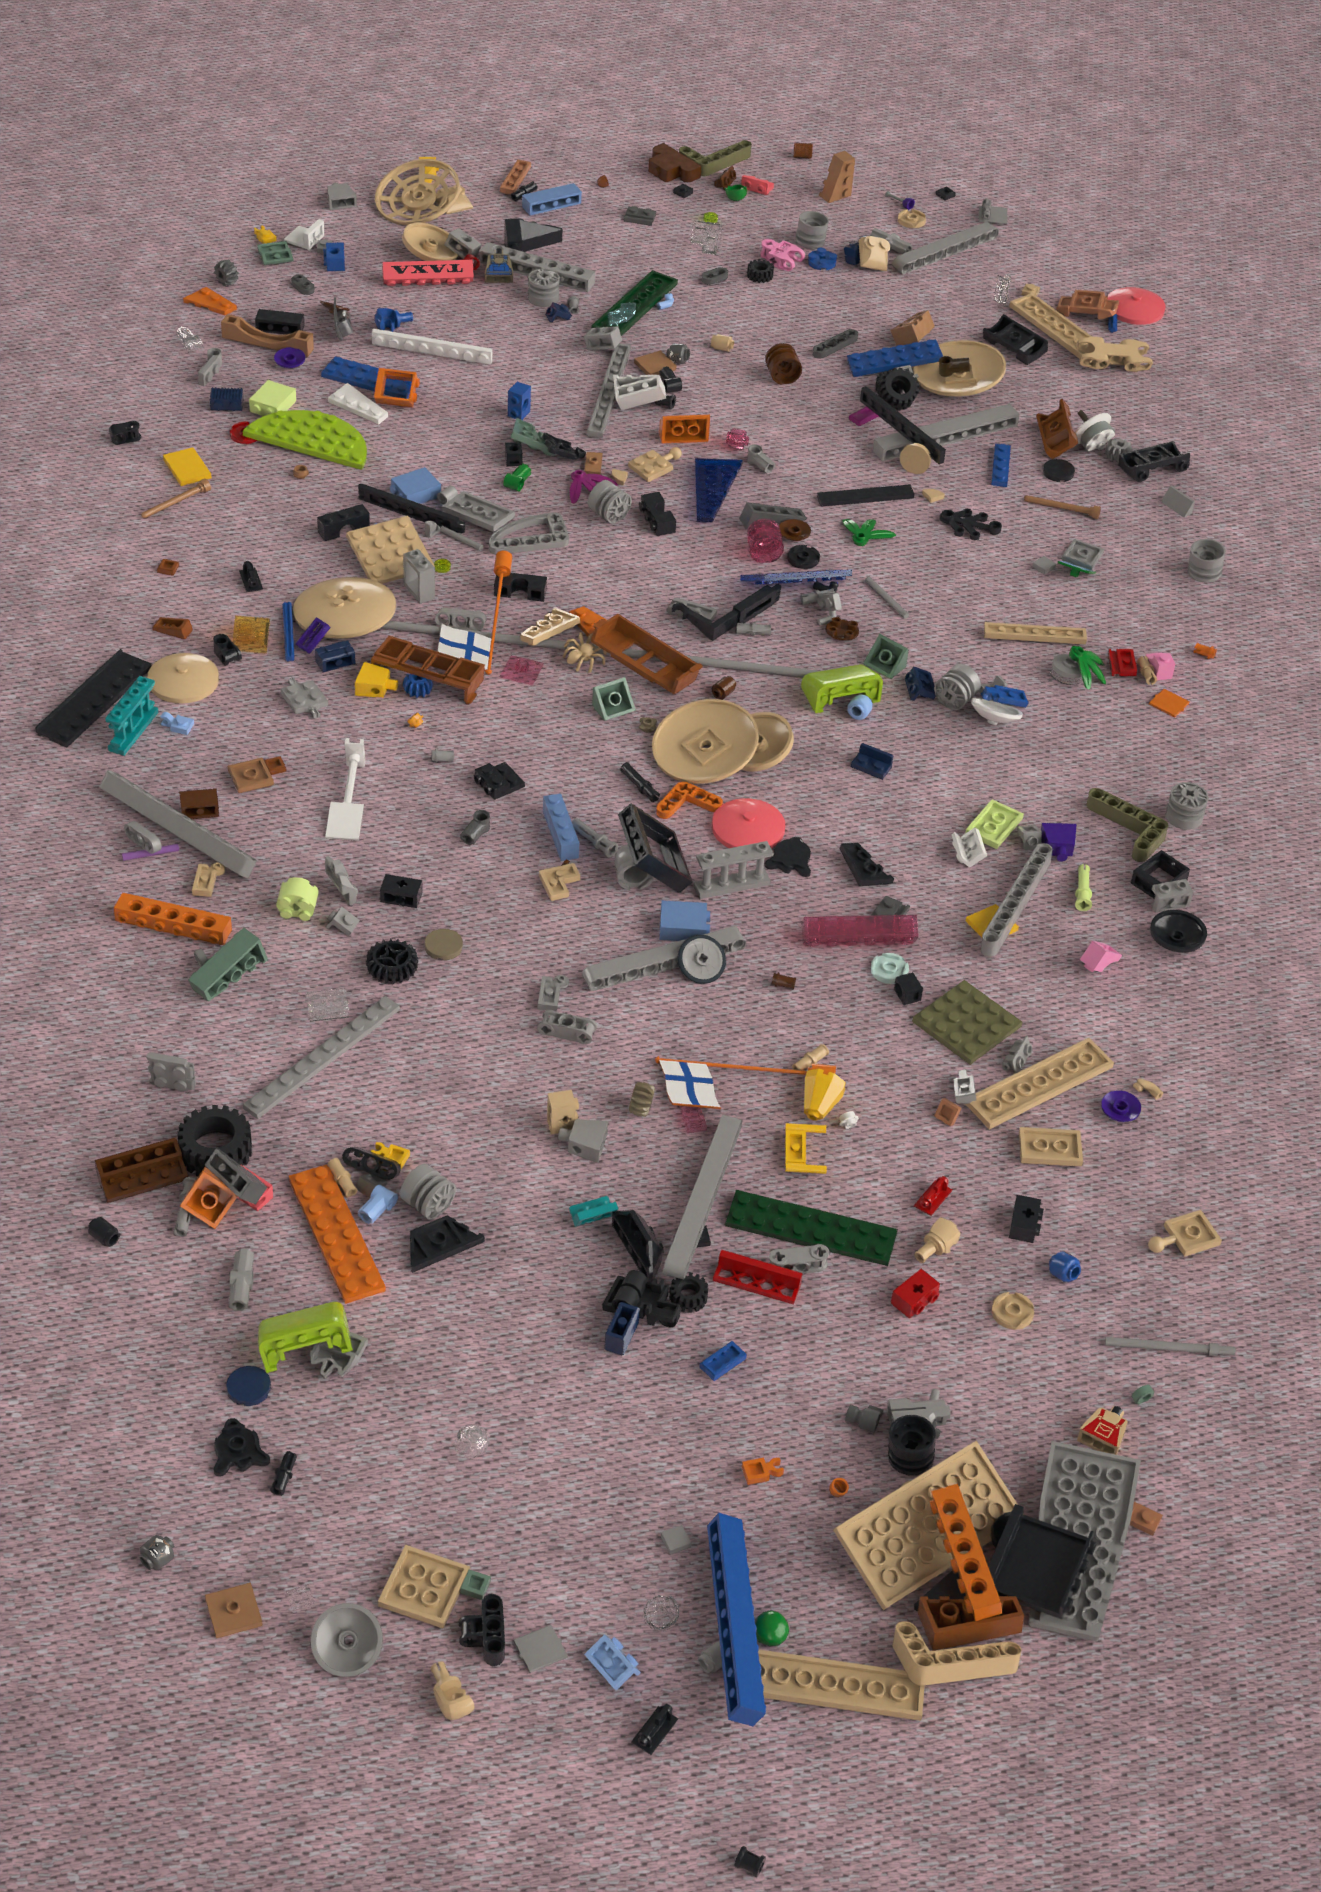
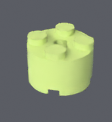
(297, 899)

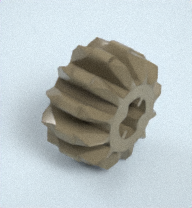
(641, 1099)

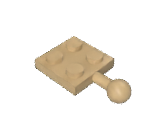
(653, 465)
(1189, 1232)

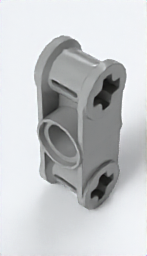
(567, 1026)
(801, 1258)

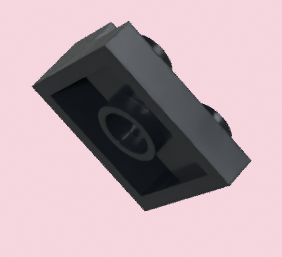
(498, 780)

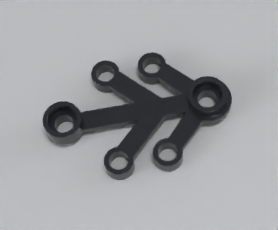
(969, 522)

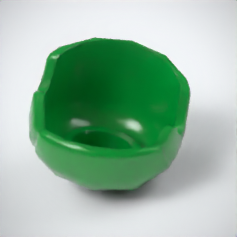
(736, 192)
(771, 1628)

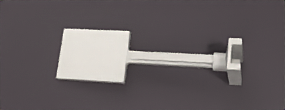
(346, 817)

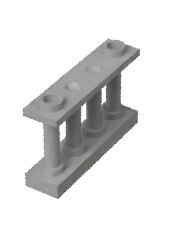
(735, 882)

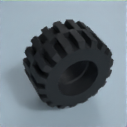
(905, 381)

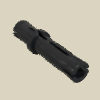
(643, 786)

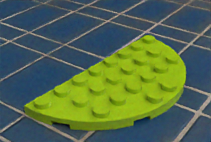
(313, 435)

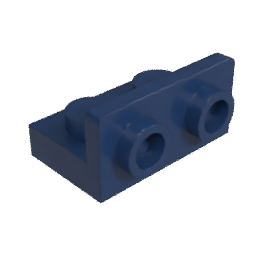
(920, 683)
(872, 761)

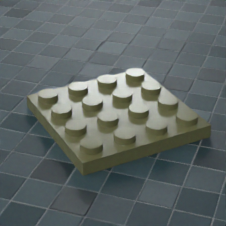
(967, 1022)

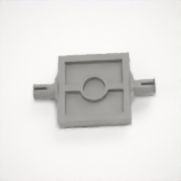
(304, 697)

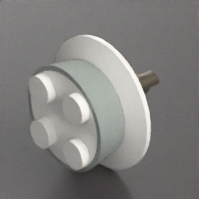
(1094, 431)

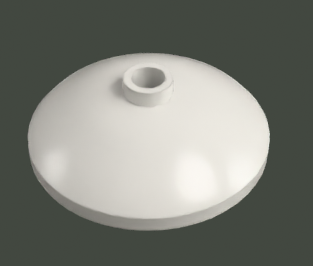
(996, 711)

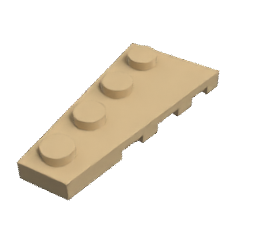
(550, 626)

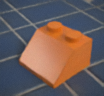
(208, 1198)

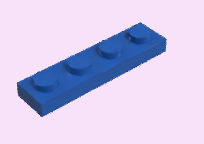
(1001, 465)

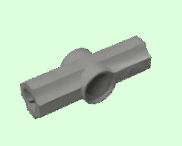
(894, 240)
(241, 1280)

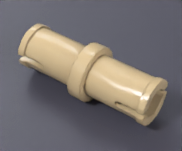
(1147, 670)
(811, 1057)
(342, 1177)

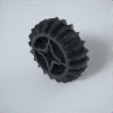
(392, 961)

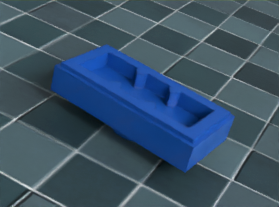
(723, 1360)

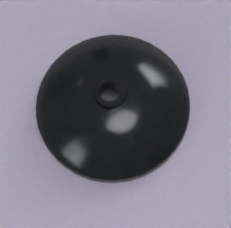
(1178, 931)

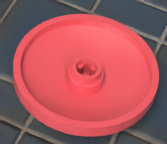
(1138, 305)
(748, 822)

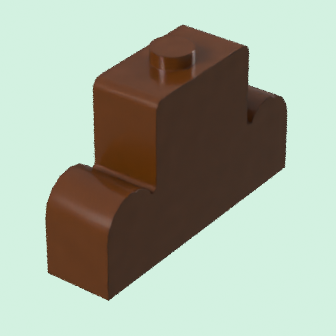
(670, 164)

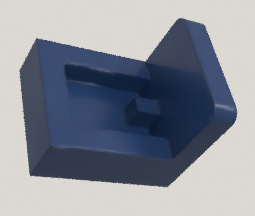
(558, 310)

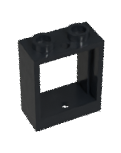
(1144, 881)

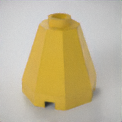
(821, 1093)

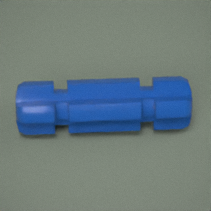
(1112, 323)

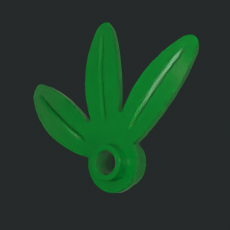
(863, 534)
(1087, 660)

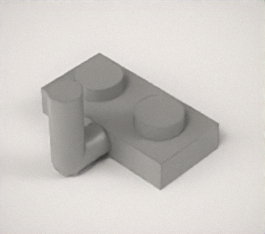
(831, 603)

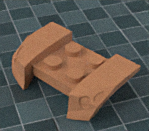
(1088, 302)

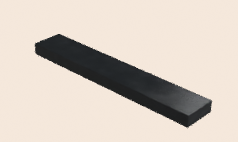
(865, 495)

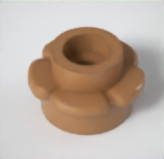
(300, 471)

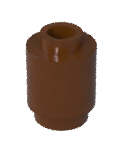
(723, 687)

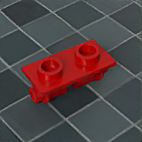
(934, 1196)

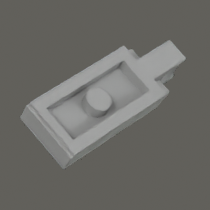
(964, 1088)

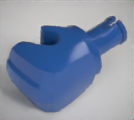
(391, 318)

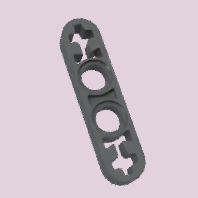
(822, 350)

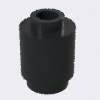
(103, 1231)

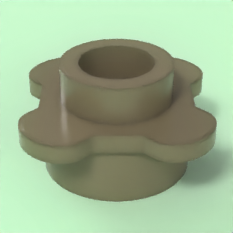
(647, 724)

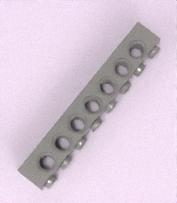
(524, 263)

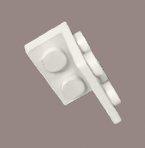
(306, 237)

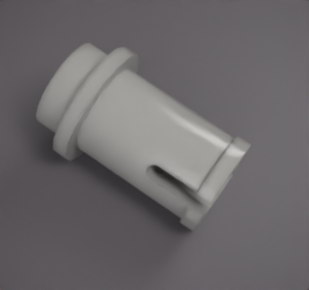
(573, 303)
(438, 755)

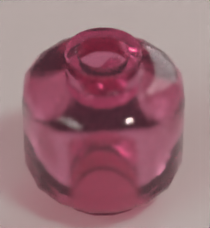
(737, 439)

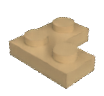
(556, 878)

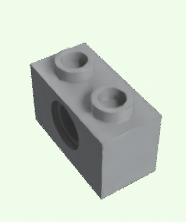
(462, 243)

